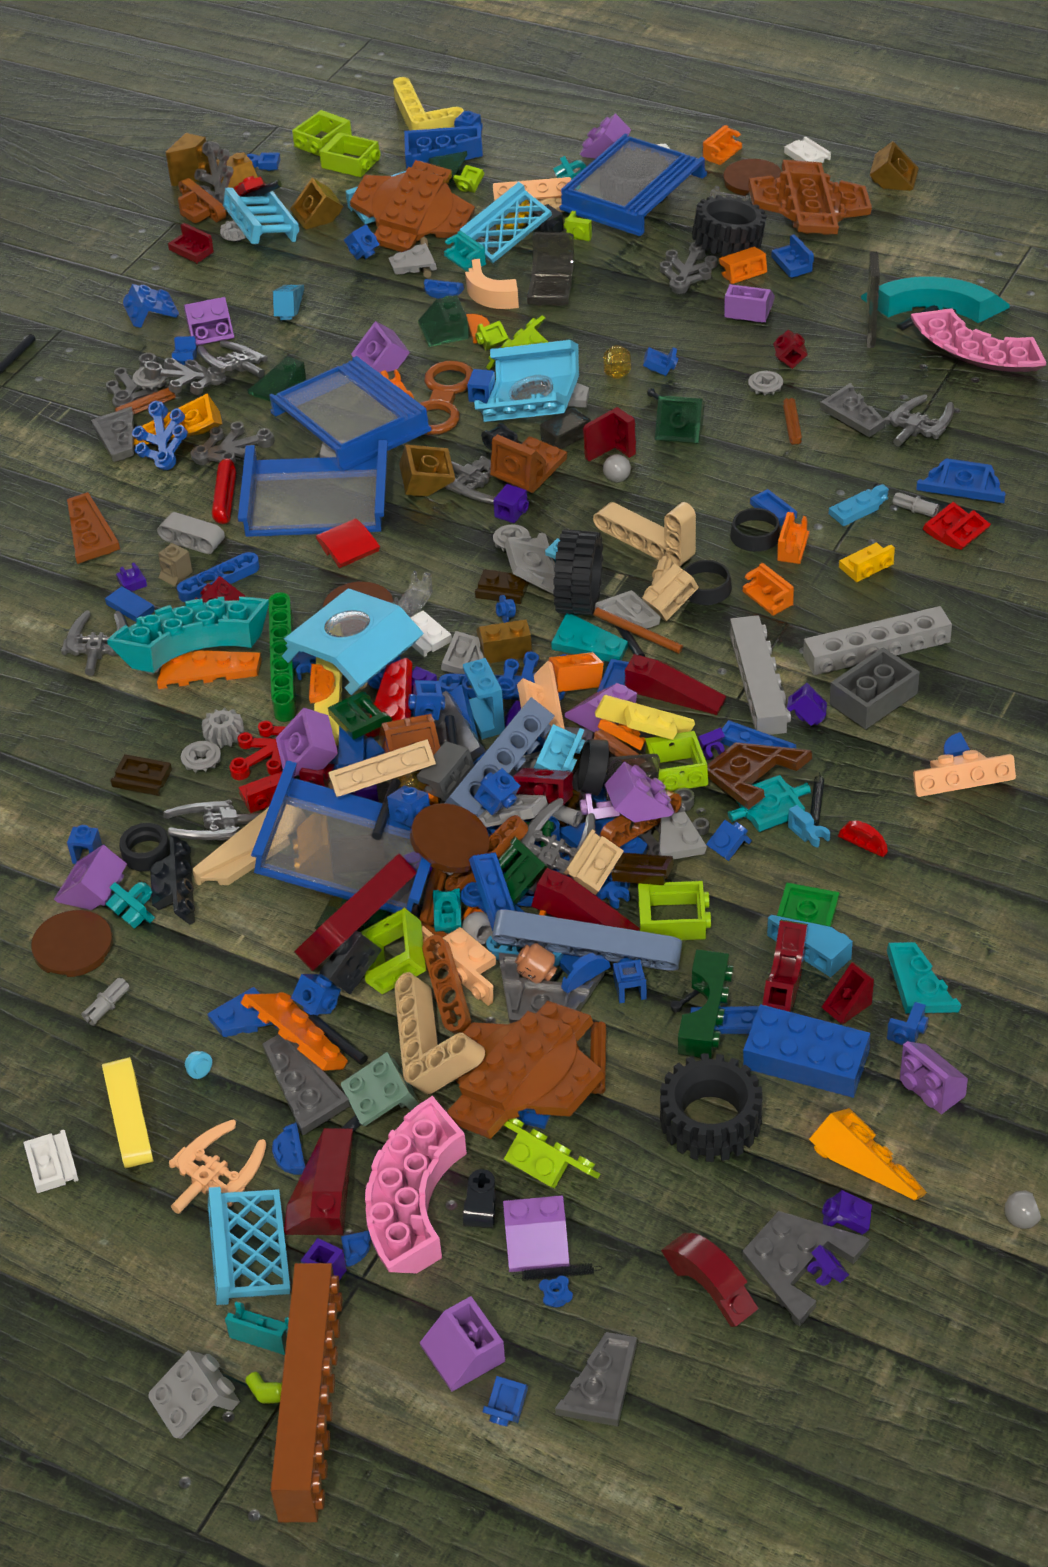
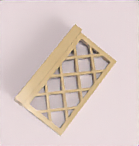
(381, 768)

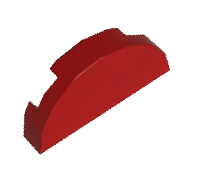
(864, 836)

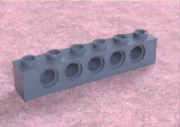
(531, 717)

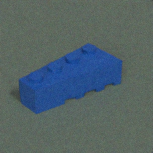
(437, 142)

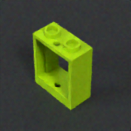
(305, 133)
(333, 158)
(685, 746)
(675, 894)
(383, 974)

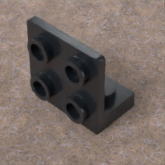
(350, 962)

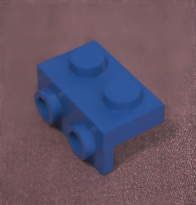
(794, 258)

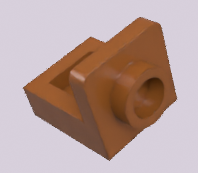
(191, 208)

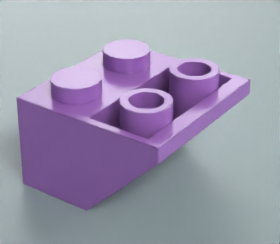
(604, 136)
(748, 303)
(209, 321)
(637, 794)
(931, 1077)
(463, 1344)

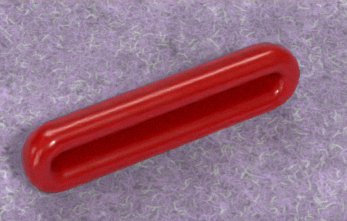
(224, 491)

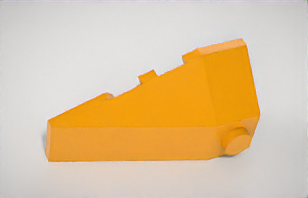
(200, 417)
(851, 1144)

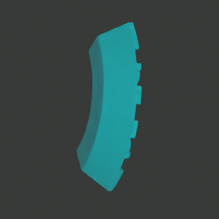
(948, 293)
(189, 628)

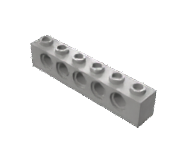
(895, 634)

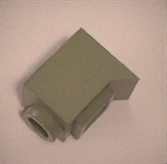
(174, 564)

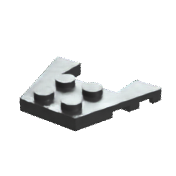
(526, 996)
(783, 1253)

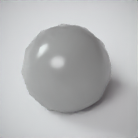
(616, 468)
(478, 926)
(1022, 1210)

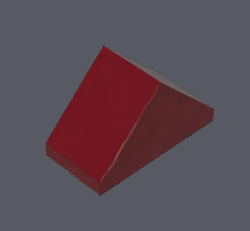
(850, 994)

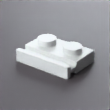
(807, 151)
(434, 634)
(50, 1161)

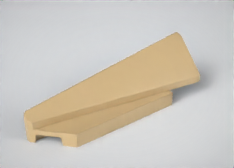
(232, 858)

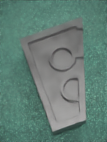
(853, 411)
(116, 433)
(603, 1383)

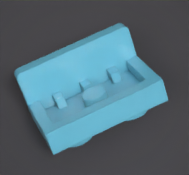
(559, 750)

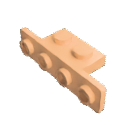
(537, 188)
(544, 692)
(963, 772)
(470, 960)

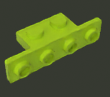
(524, 337)
(540, 1158)

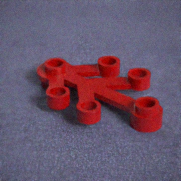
(241, 767)

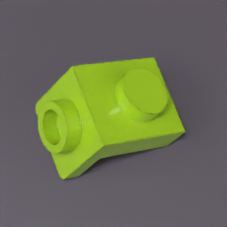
(469, 179)
(579, 227)
(491, 335)

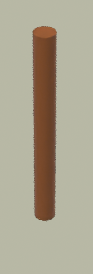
(638, 630)

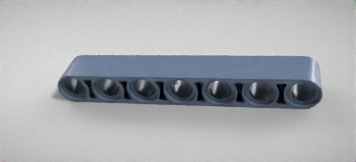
(584, 938)

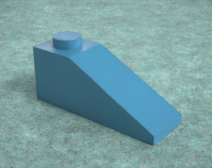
(287, 301)
(824, 946)

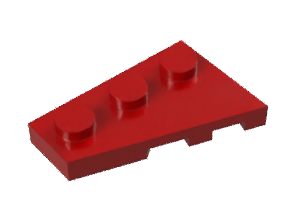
(248, 185)
(394, 692)

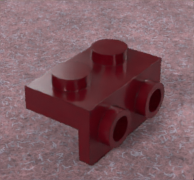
(192, 244)

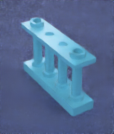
(251, 224)

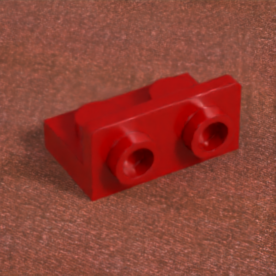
(259, 793)

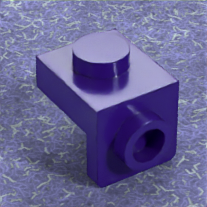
(848, 1211)

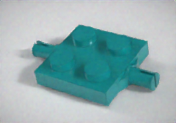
(774, 806)

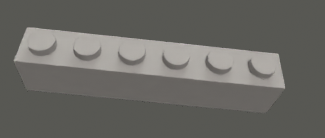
(758, 675)

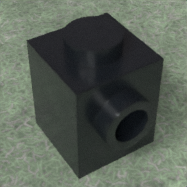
(553, 223)

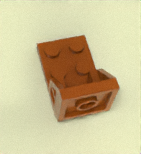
(526, 463)
(409, 731)

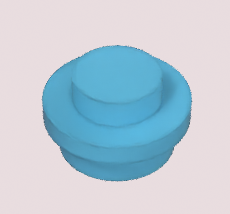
(198, 1064)

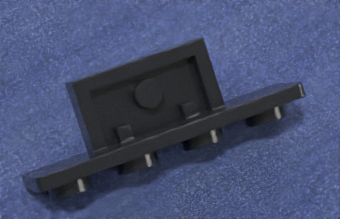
(173, 881)

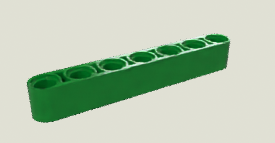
(282, 672)

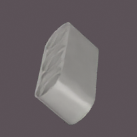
(191, 533)

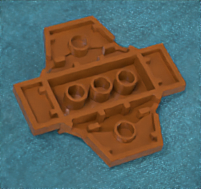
(809, 197)
(412, 205)
(526, 1067)

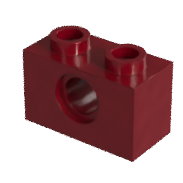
(546, 782)

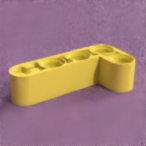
(127, 1112)

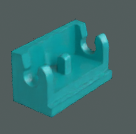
(464, 251)
(257, 1329)

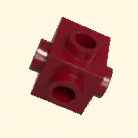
(790, 348)

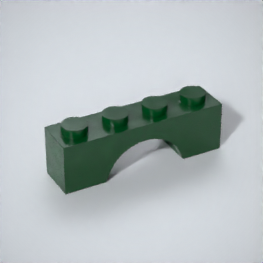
(699, 1029)

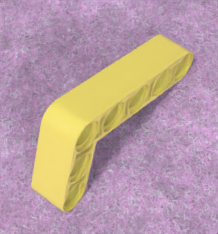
(414, 113)

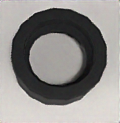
(141, 833)

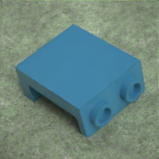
(488, 705)

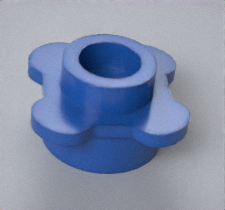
(505, 608)
(559, 1298)

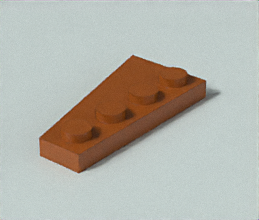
(89, 529)

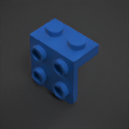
(143, 299)

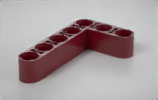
(355, 912)

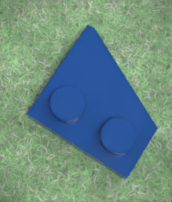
(235, 1018)

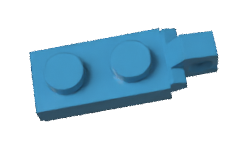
(859, 505)

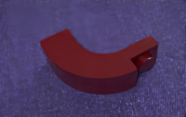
(787, 966)
(714, 1270)

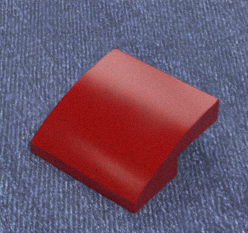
(956, 526)
(348, 543)

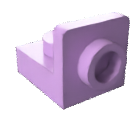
(602, 810)

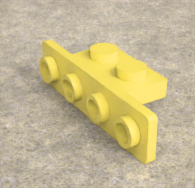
(643, 717)

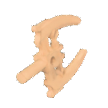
(207, 1175)

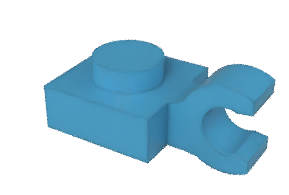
(803, 825)

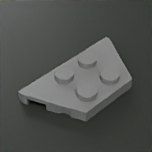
(529, 560)

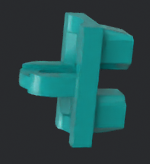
(566, 169)
(137, 910)
(447, 910)

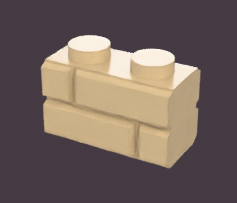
(670, 591)

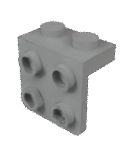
(191, 1391)

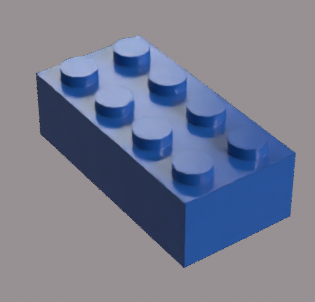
(806, 1050)

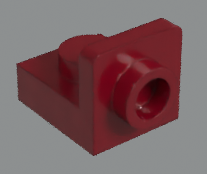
(317, 777)

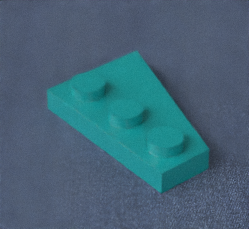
(581, 637)
(917, 981)

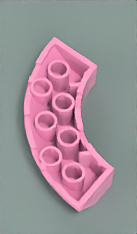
(978, 347)
(403, 1183)

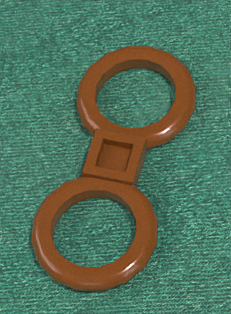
(444, 395)

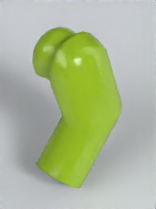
(264, 1392)

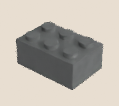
(874, 688)

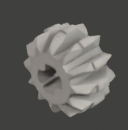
(222, 727)

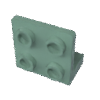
(378, 1089)

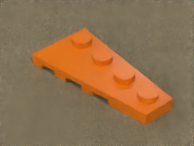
(208, 667)
(297, 1028)

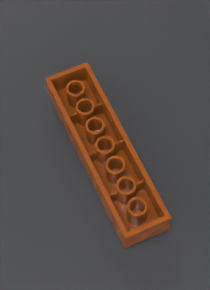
(305, 1394)

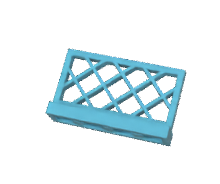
(496, 213)
(222, 1239)

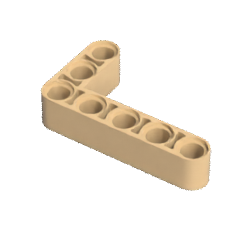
(673, 540)
(423, 1060)

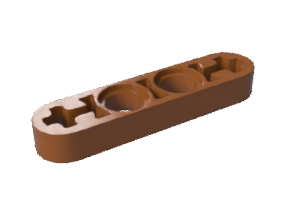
(217, 210)
(618, 830)
(502, 836)
(450, 982)

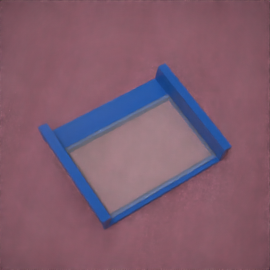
(628, 183)
(353, 411)
(310, 494)
(329, 843)

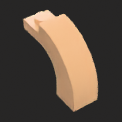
(490, 292)

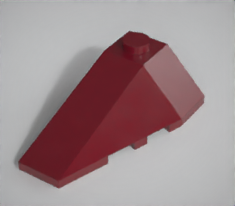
(669, 684)
(570, 900)
(322, 1190)

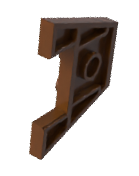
(745, 763)

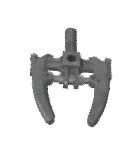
(239, 361)
(915, 423)
(474, 478)
(95, 643)
(226, 819)
(550, 853)

